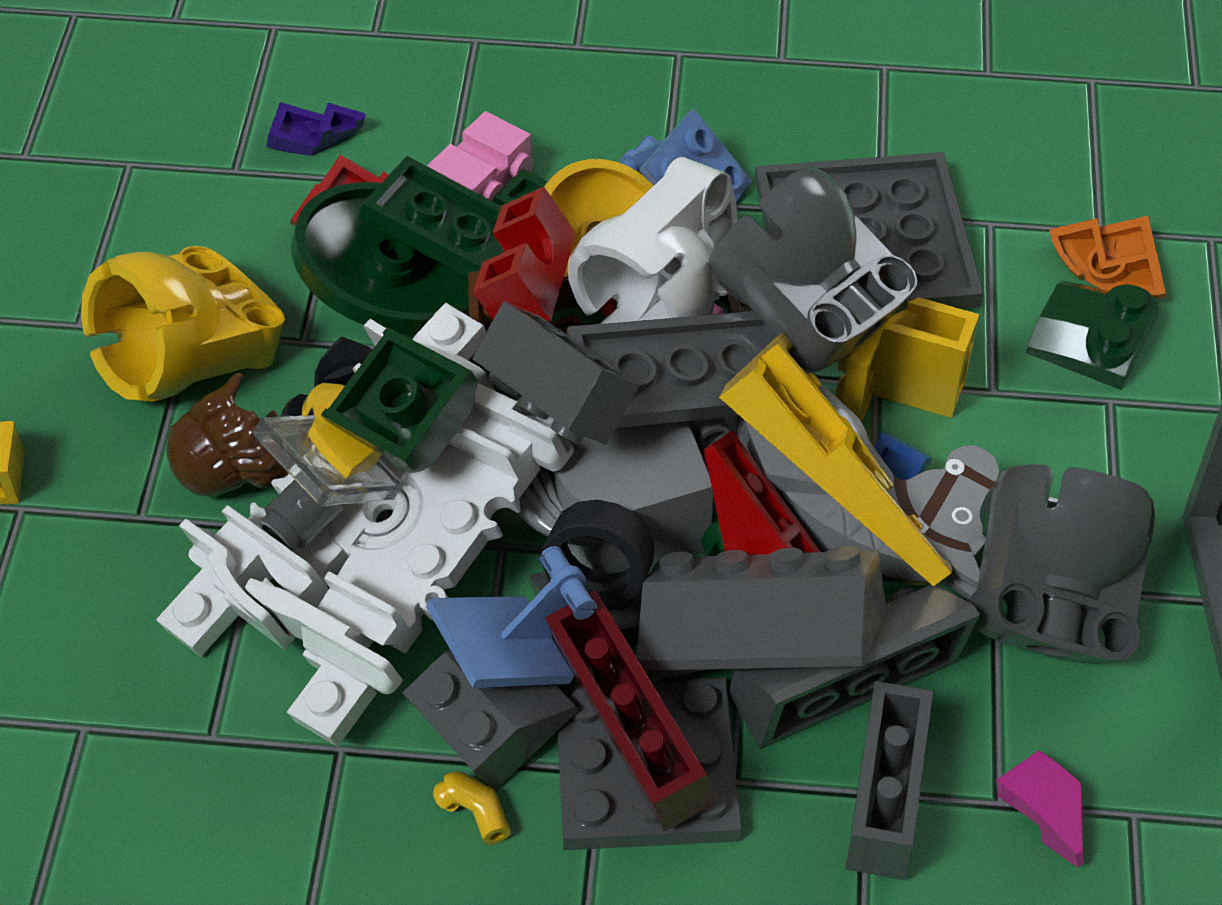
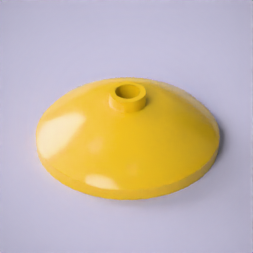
(595, 192)

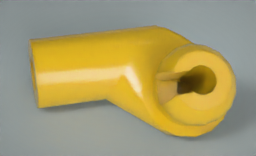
(478, 798)

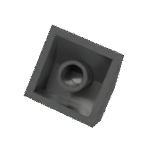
(488, 726)

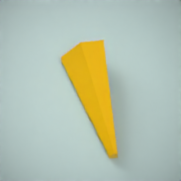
(806, 428)

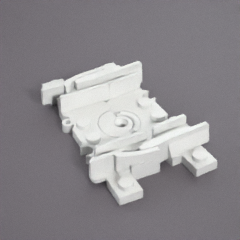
(383, 566)

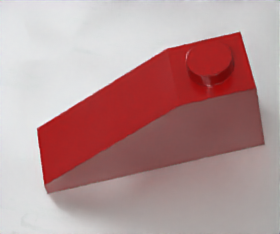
(748, 505)

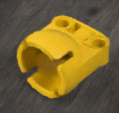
(176, 321)

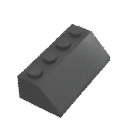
(761, 610)
(917, 638)

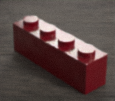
(632, 714)

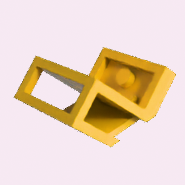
(912, 360)

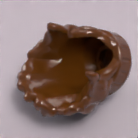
(216, 448)

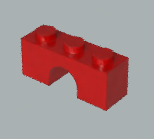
(534, 260)

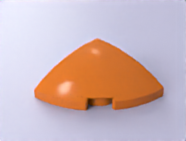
(1111, 254)

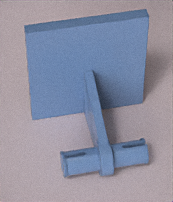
(690, 140)
(508, 637)

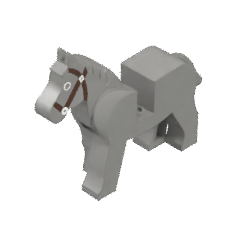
(667, 484)

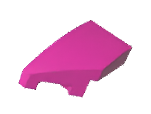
(1051, 800)

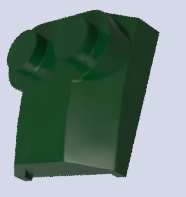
(1094, 330)
(404, 402)

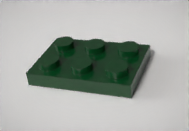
(434, 216)

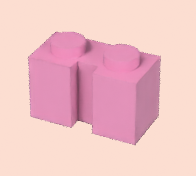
(487, 156)

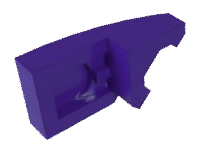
(310, 132)

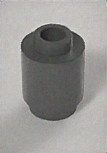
(296, 517)

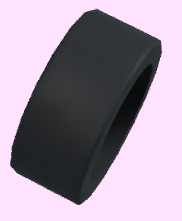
(619, 528)

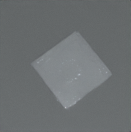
(291, 446)

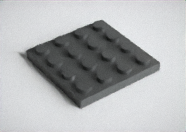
(912, 213)

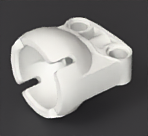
(658, 249)

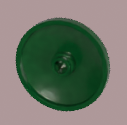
(368, 271)

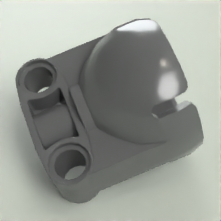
(822, 280)
(1065, 563)

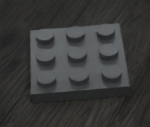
(603, 801)

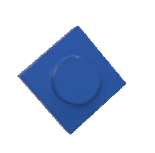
(901, 457)

